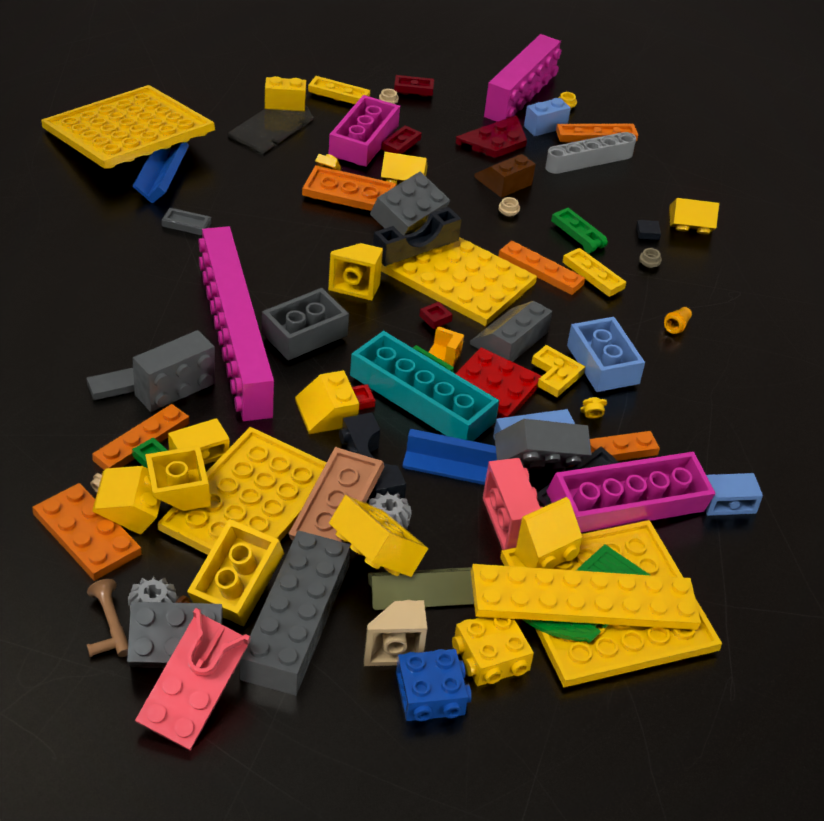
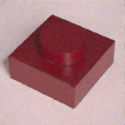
(436, 315)

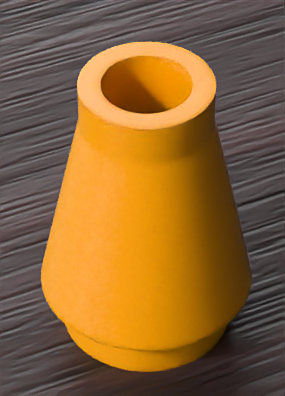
(677, 320)

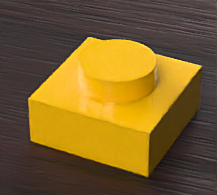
(328, 162)

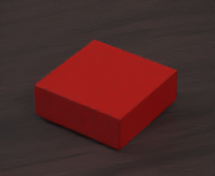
(364, 396)

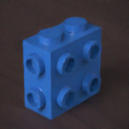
(432, 684)

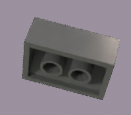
(515, 330)

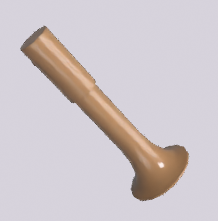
(103, 592)

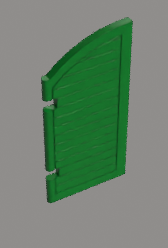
(602, 560)

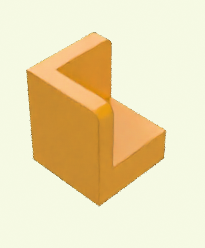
(447, 345)

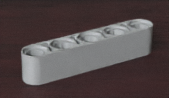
(590, 152)

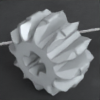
(394, 506)
(152, 591)

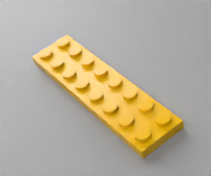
(584, 597)

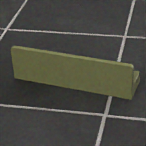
(433, 586)

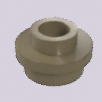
(650, 258)

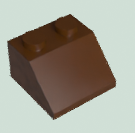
(508, 175)

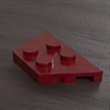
(496, 138)

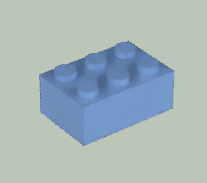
(606, 354)

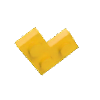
(560, 370)

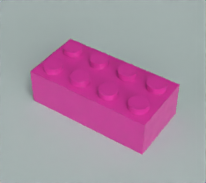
(363, 130)

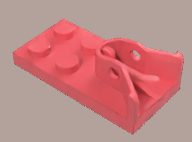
(193, 680)

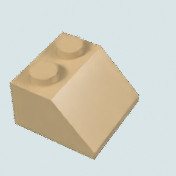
(394, 632)

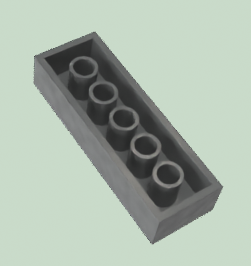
(295, 613)

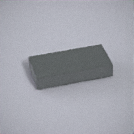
(186, 221)
(111, 384)

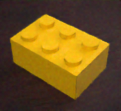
(377, 537)
(237, 571)

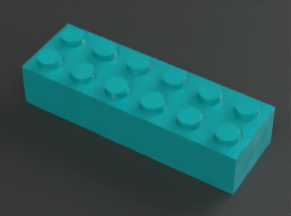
(424, 387)

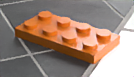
(344, 188)
(88, 537)

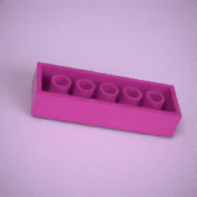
(522, 78)
(634, 491)

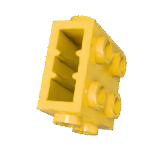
(492, 649)

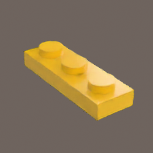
(336, 90)
(594, 272)

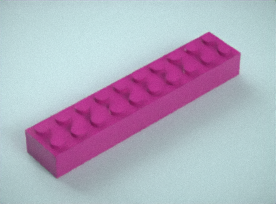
(237, 324)

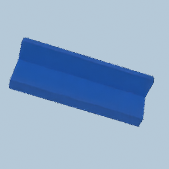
(159, 171)
(448, 456)

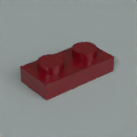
(414, 85)
(401, 140)

